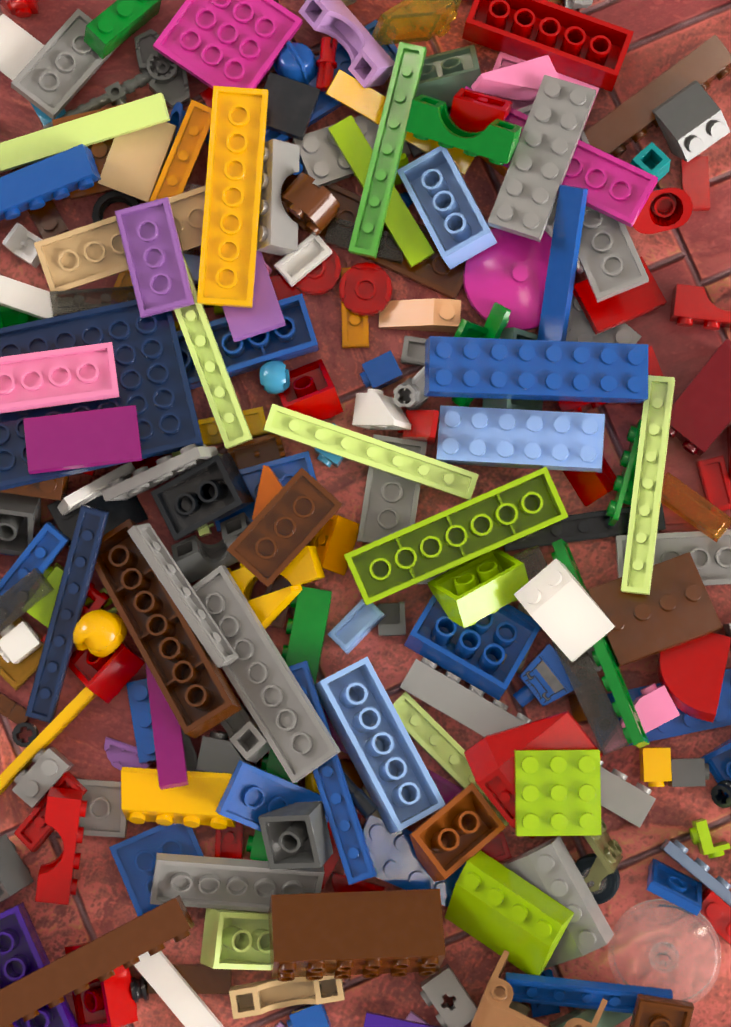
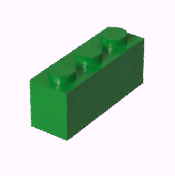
(118, 24)

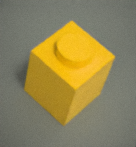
(655, 765)

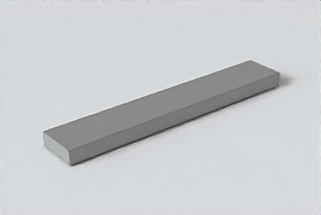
(183, 594)

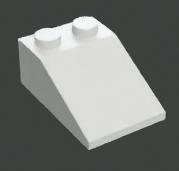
(564, 610)

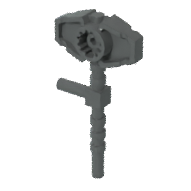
(156, 70)

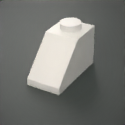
(378, 412)

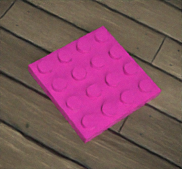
(228, 39)

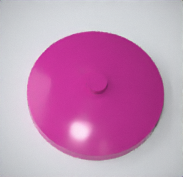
(510, 275)

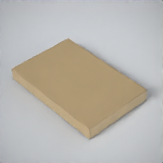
(137, 160)

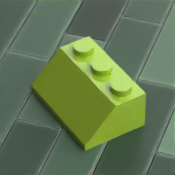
(479, 587)

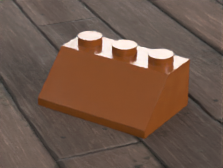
(455, 833)

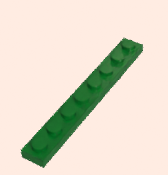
(604, 657)

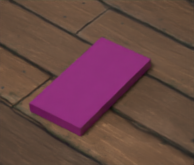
(82, 439)

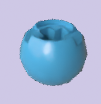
(274, 377)

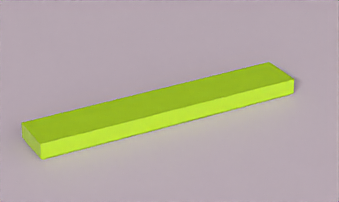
(398, 218)

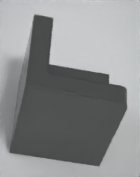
(394, 622)

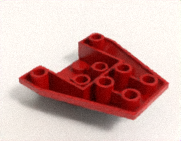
(494, 762)

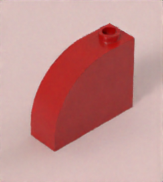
(695, 674)

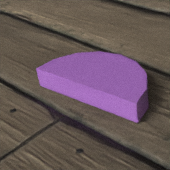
(122, 754)

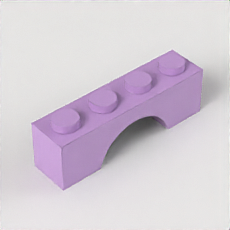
(368, 59)

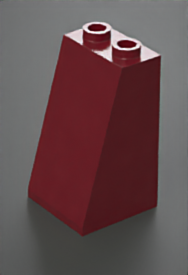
(704, 404)

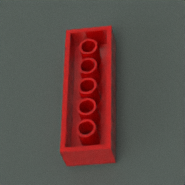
(536, 28)

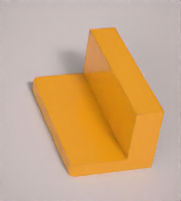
(334, 541)

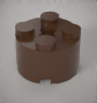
(309, 204)

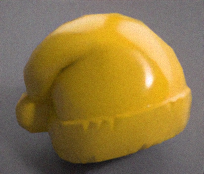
(99, 632)

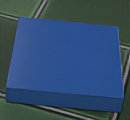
(674, 887)

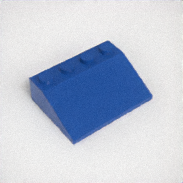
(474, 649)

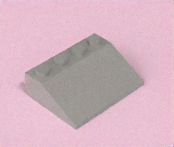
(556, 874)

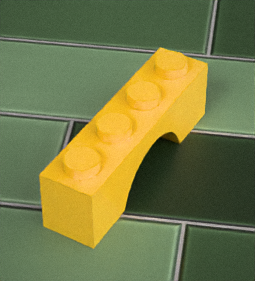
(302, 570)

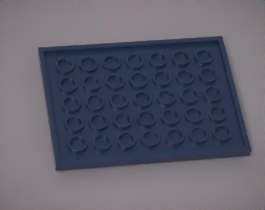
(147, 372)

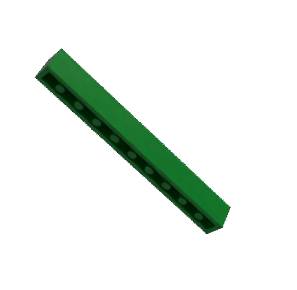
(305, 644)

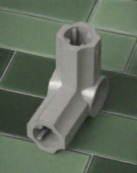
(411, 392)

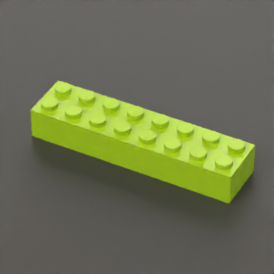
(455, 536)

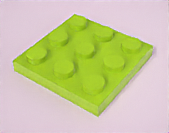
(557, 792)

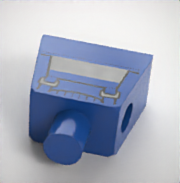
(543, 679)

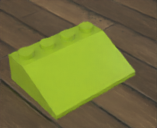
(507, 913)

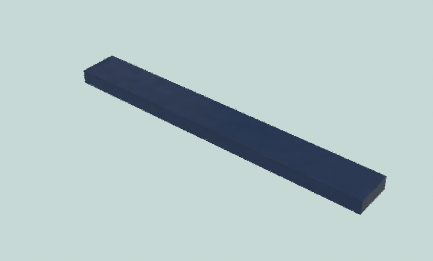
(67, 613)

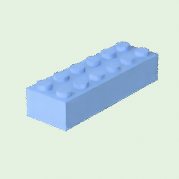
(521, 438)
(379, 745)

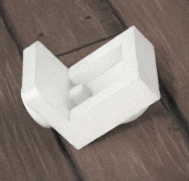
(22, 245)

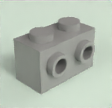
(47, 770)

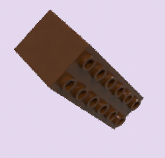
(356, 934)

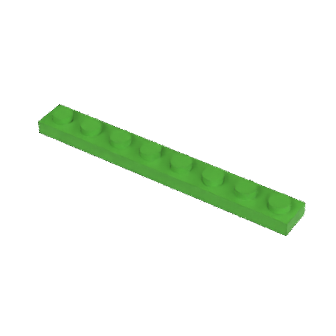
(387, 150)

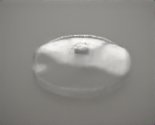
(665, 949)

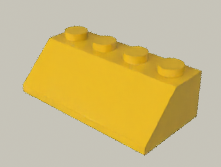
(185, 805)

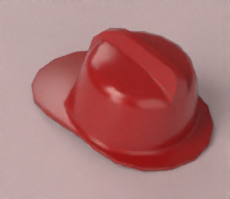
(664, 211)

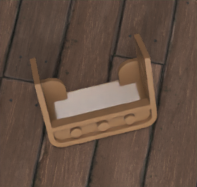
(497, 997)

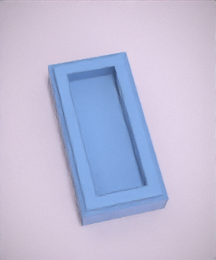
(356, 626)

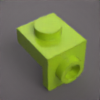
(701, 836)

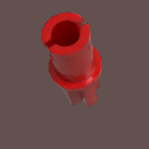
(326, 63)

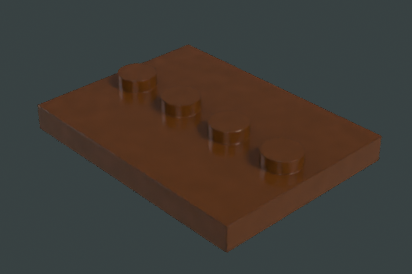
(655, 622)

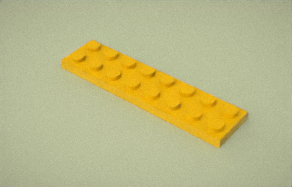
(232, 197)

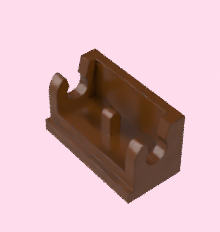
(257, 451)

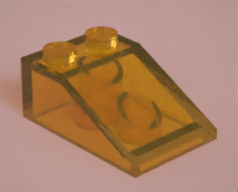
(415, 21)

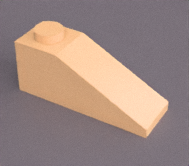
(422, 315)

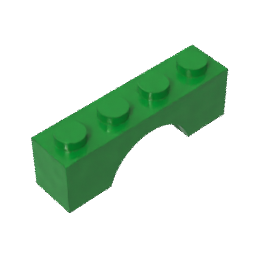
(431, 120)

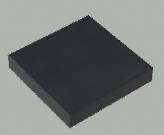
(290, 105)

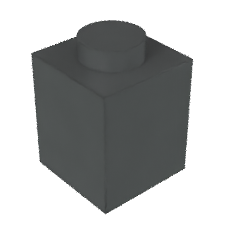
(689, 772)

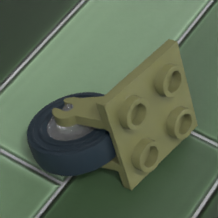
(600, 868)

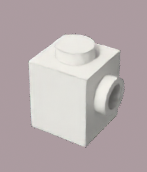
(18, 642)

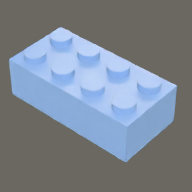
(447, 206)

